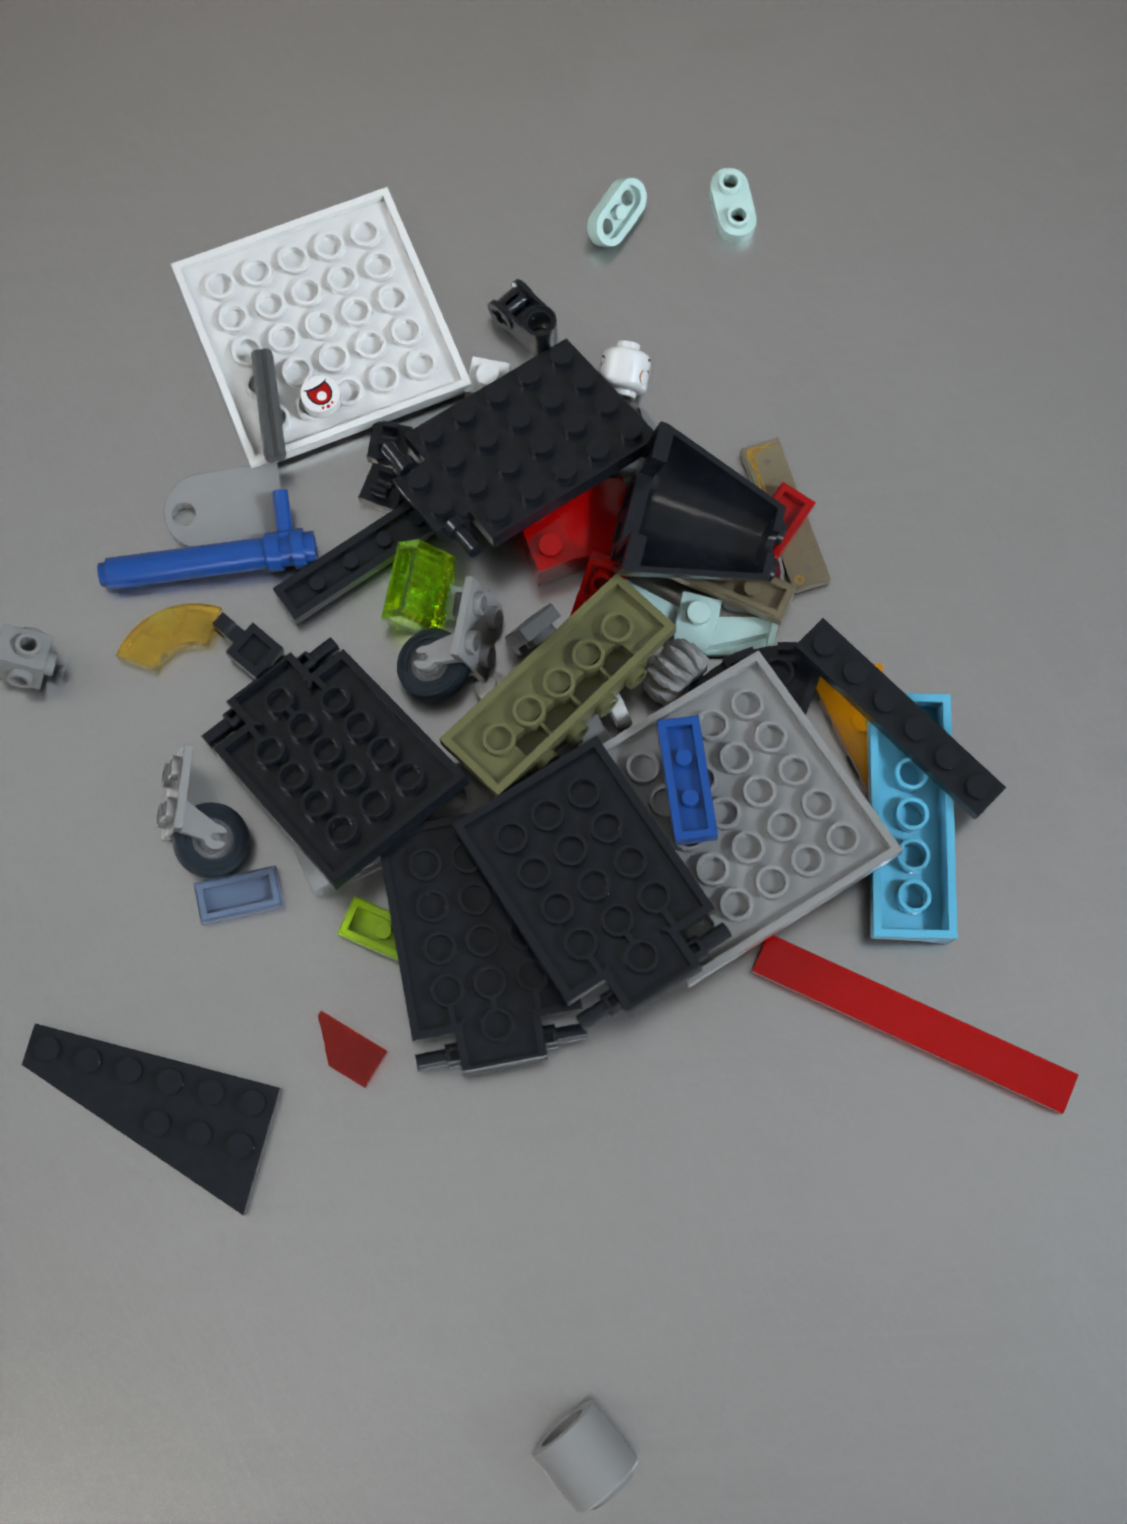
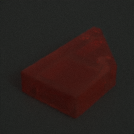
(349, 1051)

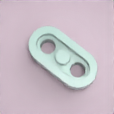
(732, 202)
(614, 218)

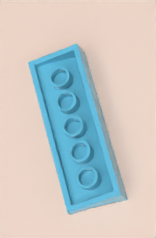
(917, 890)

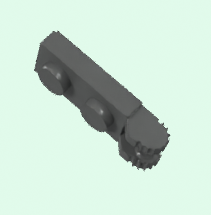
(533, 630)

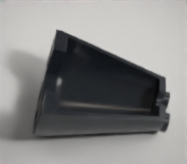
(694, 517)

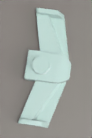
(716, 636)

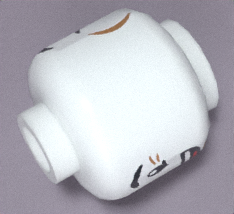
(626, 369)

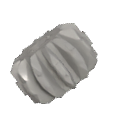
(674, 671)

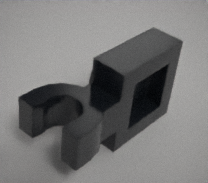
(250, 648)

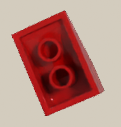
(566, 537)

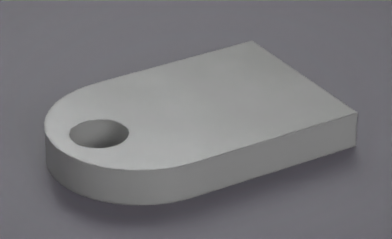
(227, 505)

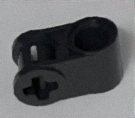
(523, 311)

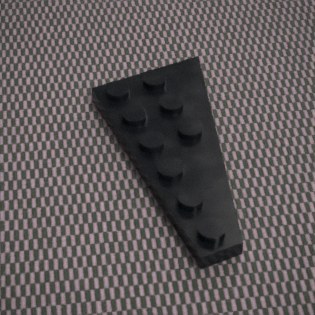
(182, 1113)

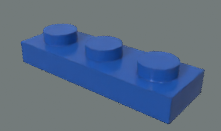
(687, 780)

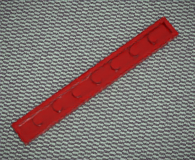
(915, 1024)

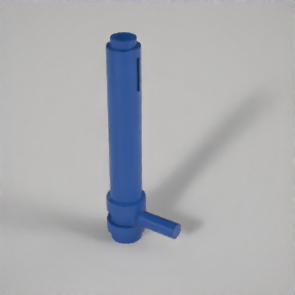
(269, 552)

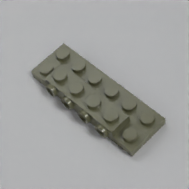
(560, 687)

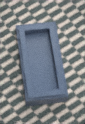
(239, 895)

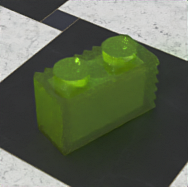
(418, 586)

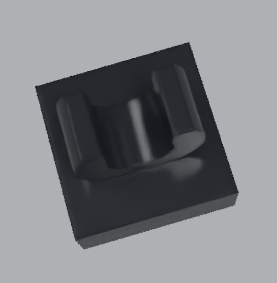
(382, 433)
(379, 489)

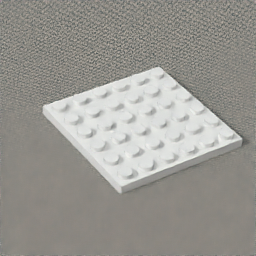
(328, 300)

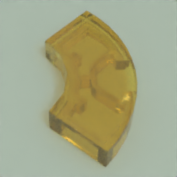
(167, 632)

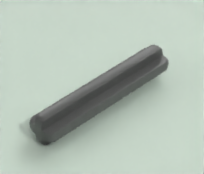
(268, 405)

